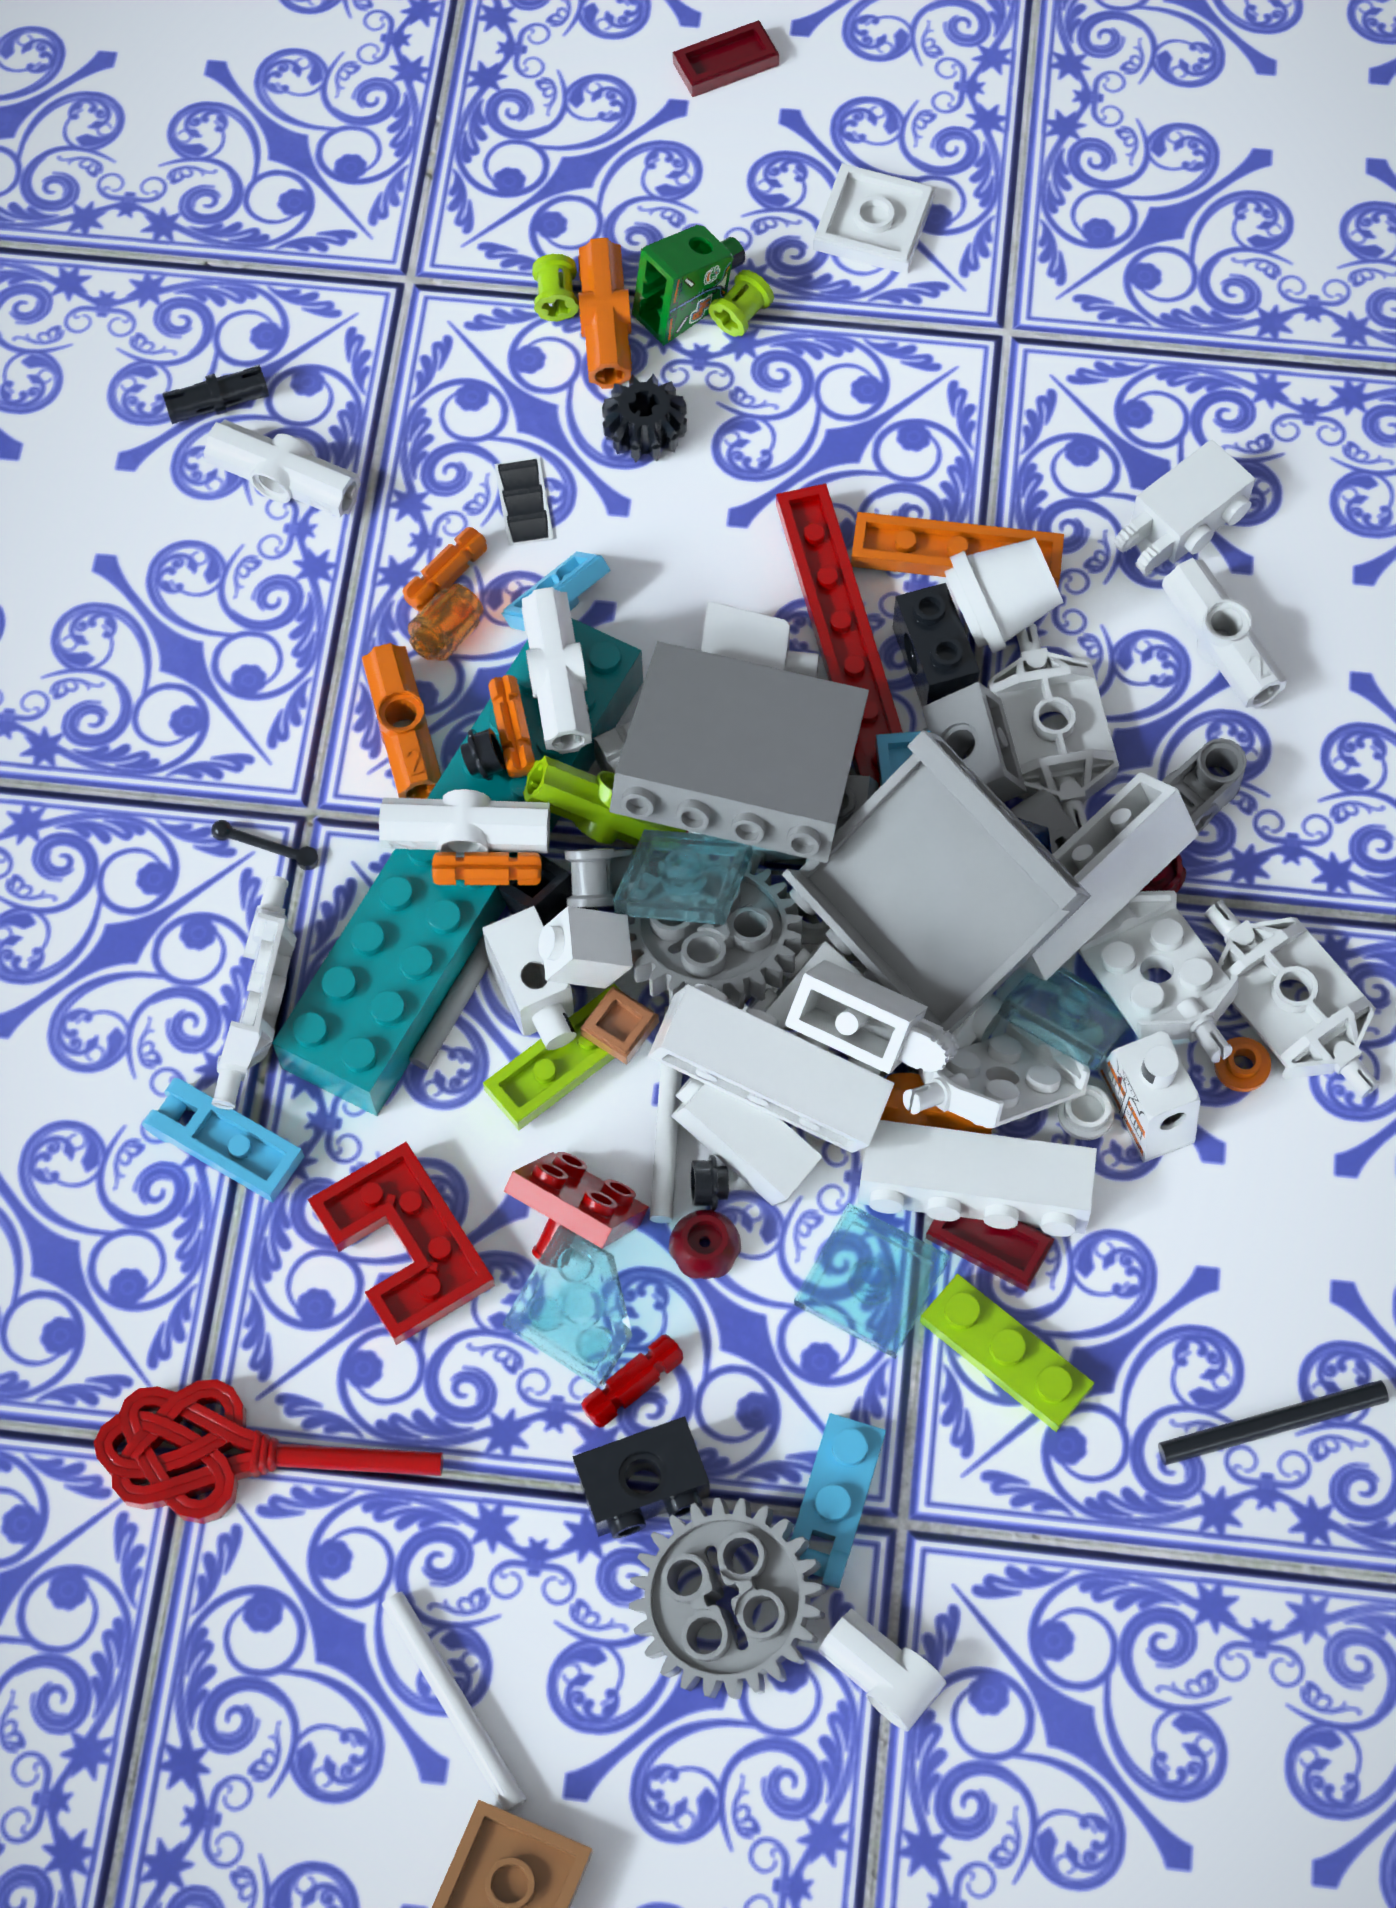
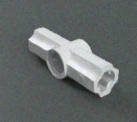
(282, 468)
(1238, 656)
(556, 670)
(464, 823)

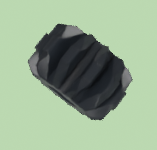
(644, 418)

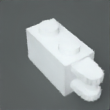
(1187, 506)
(868, 1021)

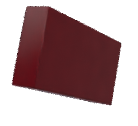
(725, 58)
(1007, 1253)

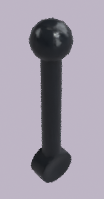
(305, 857)

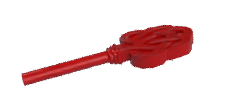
(262, 1453)

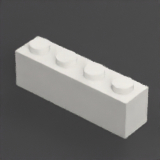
(1115, 860)
(771, 1067)
(978, 1178)

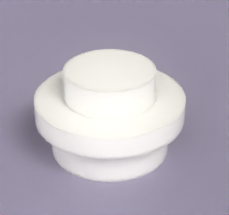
(1087, 1115)

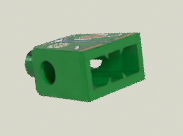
(681, 279)

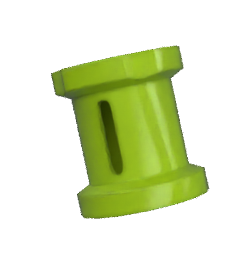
(555, 287)
(741, 303)

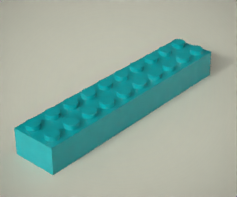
(415, 936)

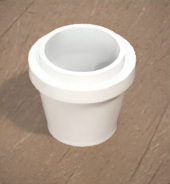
(1002, 591)

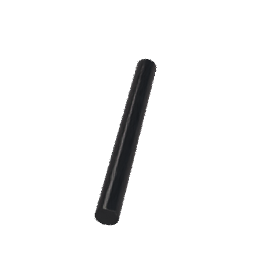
(1273, 1422)

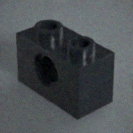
(933, 643)
(665, 1451)

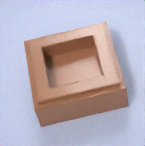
(619, 1025)

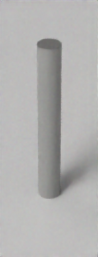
(451, 1007)

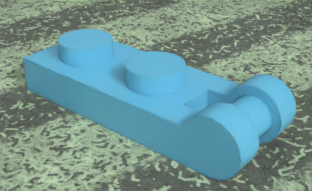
(225, 1140)
(838, 1492)

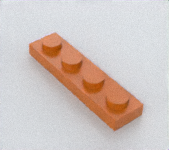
(928, 544)

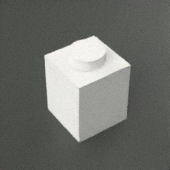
(586, 947)

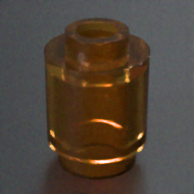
(445, 622)

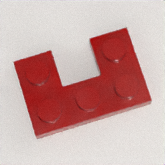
(444, 1264)

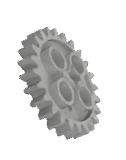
(734, 957)
(678, 1618)

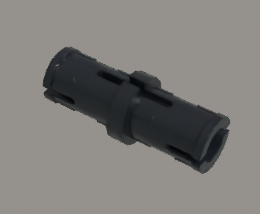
(215, 394)

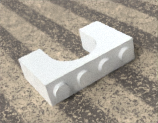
(744, 1137)

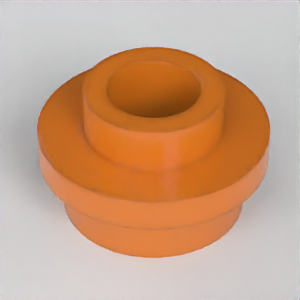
(1244, 1079)

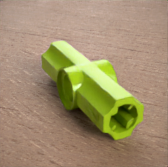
(584, 801)

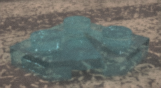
(574, 1307)

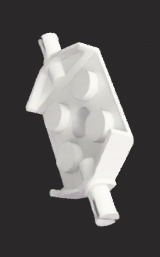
(1065, 761)
(1156, 935)
(1308, 1034)
(250, 1039)
(1001, 1080)

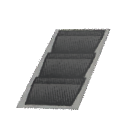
(524, 501)

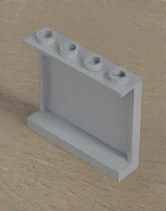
(739, 751)
(937, 886)

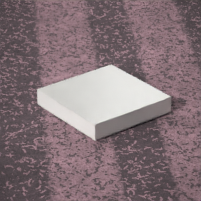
(874, 218)

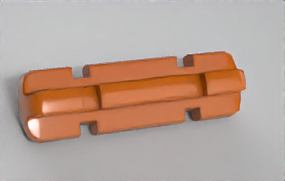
(445, 568)
(511, 725)
(486, 868)

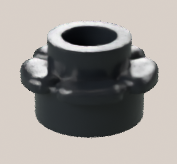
(483, 754)
(708, 1183)

